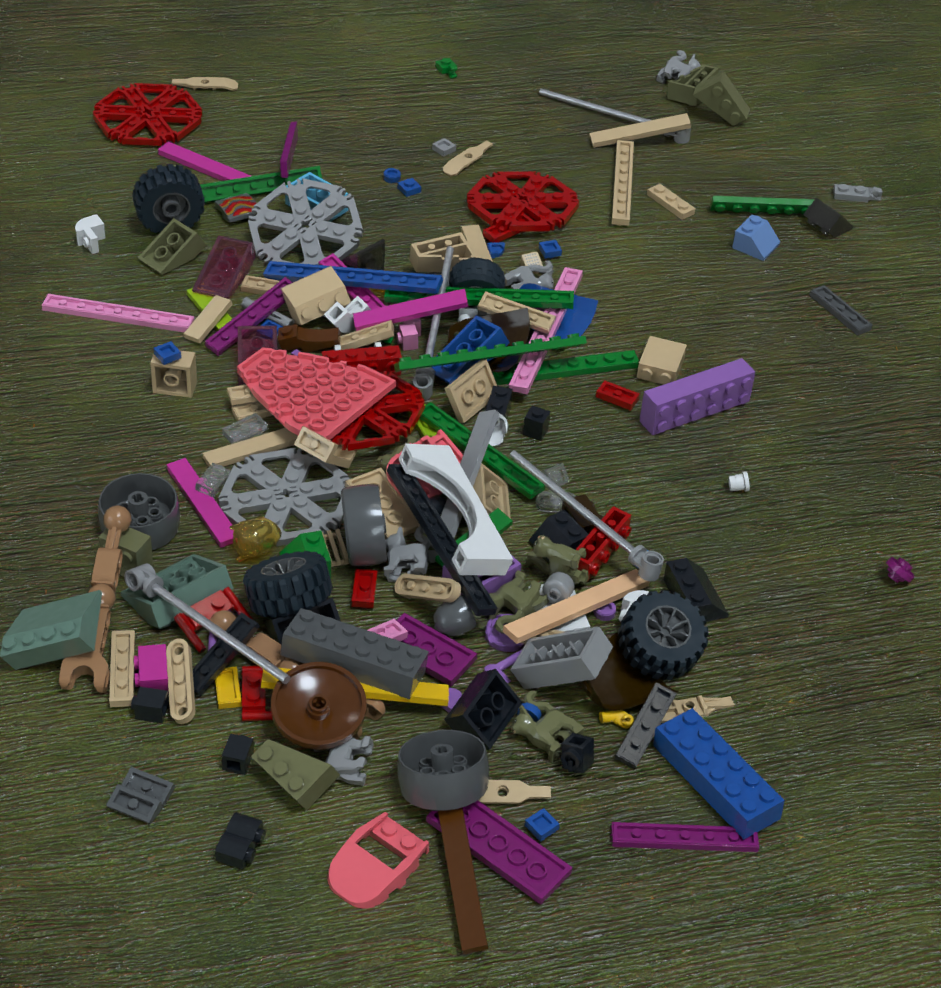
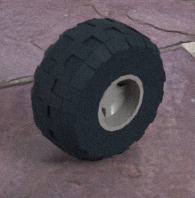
(477, 274)

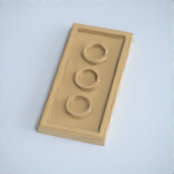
(393, 505)

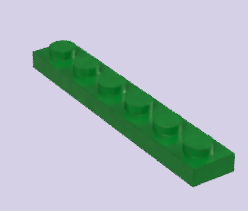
(760, 204)

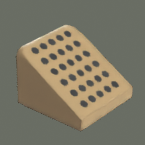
(531, 259)

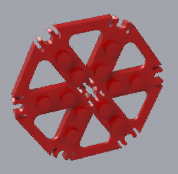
(138, 114)
(526, 200)
(379, 420)

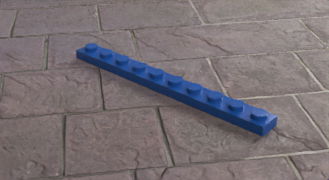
(359, 277)

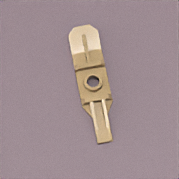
(207, 82)
(464, 159)
(700, 704)
(516, 792)

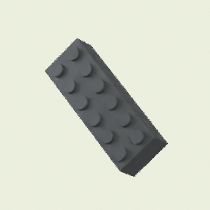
(365, 654)

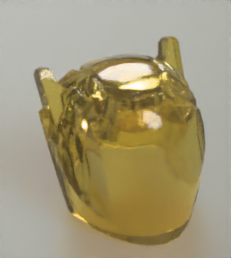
(254, 537)

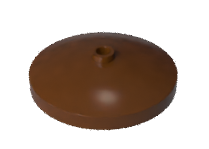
(318, 705)

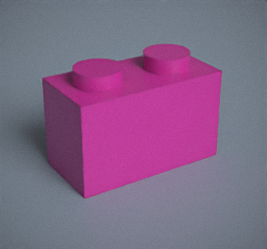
(152, 667)

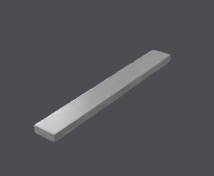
(471, 463)

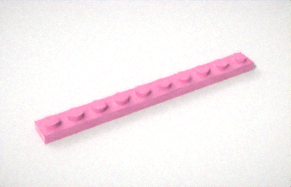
(531, 362)

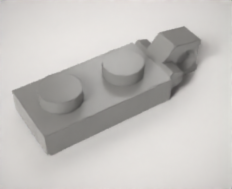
(856, 193)

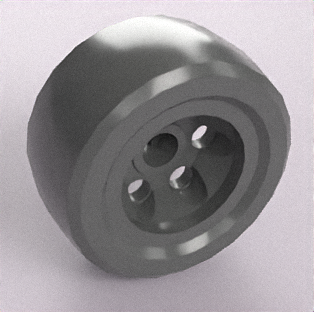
(142, 496)
(364, 525)
(443, 770)

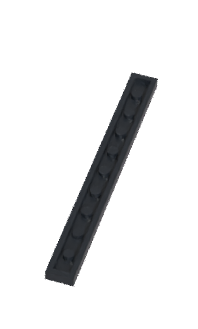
(441, 539)

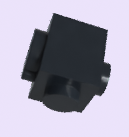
(577, 753)

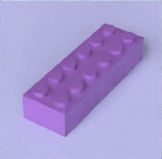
(696, 396)

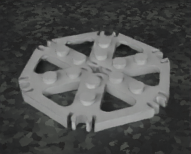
(316, 219)
(273, 491)

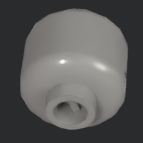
(558, 587)

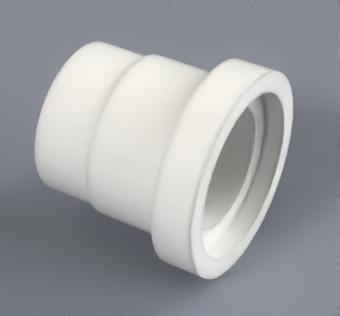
(739, 482)

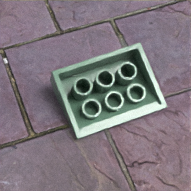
(188, 580)
(53, 631)

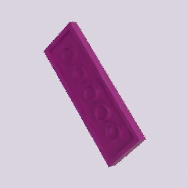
(510, 852)

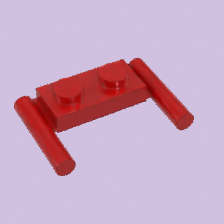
(207, 607)
(253, 695)

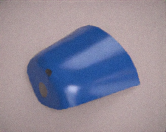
(575, 319)

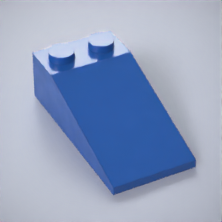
(475, 334)

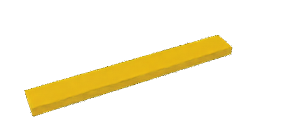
(423, 694)

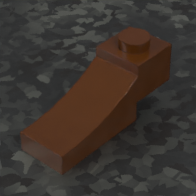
(310, 340)

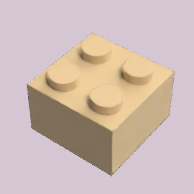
(175, 378)

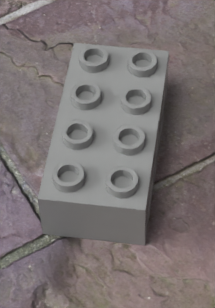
(562, 658)

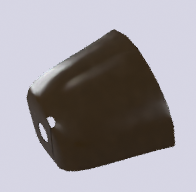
(515, 327)
(618, 683)

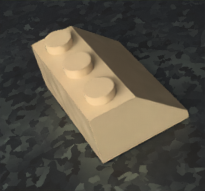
(314, 295)
(492, 491)

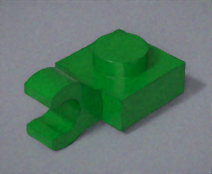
(447, 66)

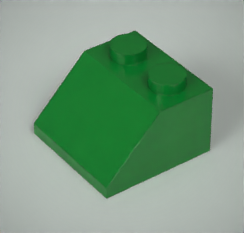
(310, 542)

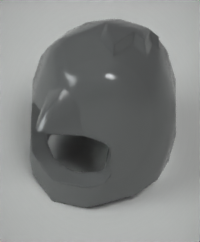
(454, 617)

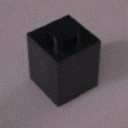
(536, 423)
(150, 704)
(237, 754)

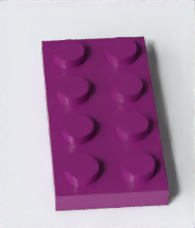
(446, 657)

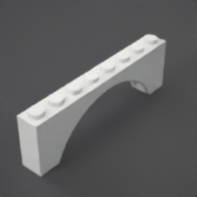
(484, 549)

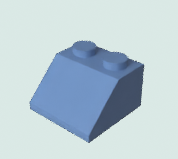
(756, 238)

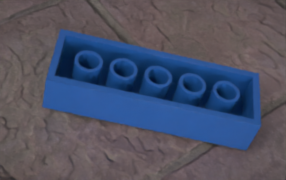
(718, 773)

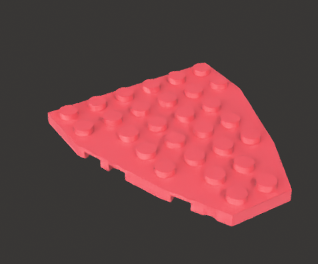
(312, 390)

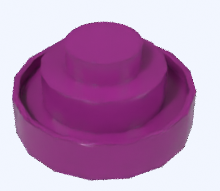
(899, 570)

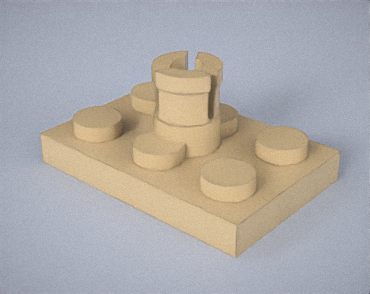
(471, 390)

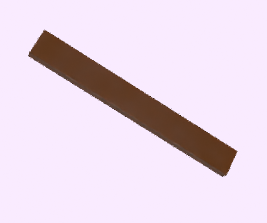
(463, 881)

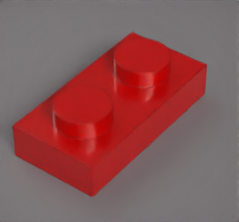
(617, 395)
(364, 588)

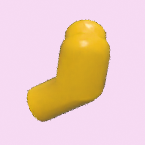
(618, 717)

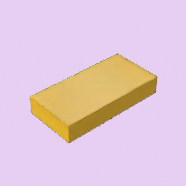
(228, 689)

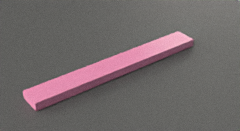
(117, 313)

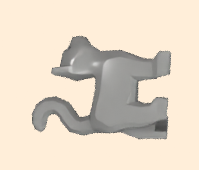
(675, 67)
(524, 275)
(406, 556)
(342, 759)

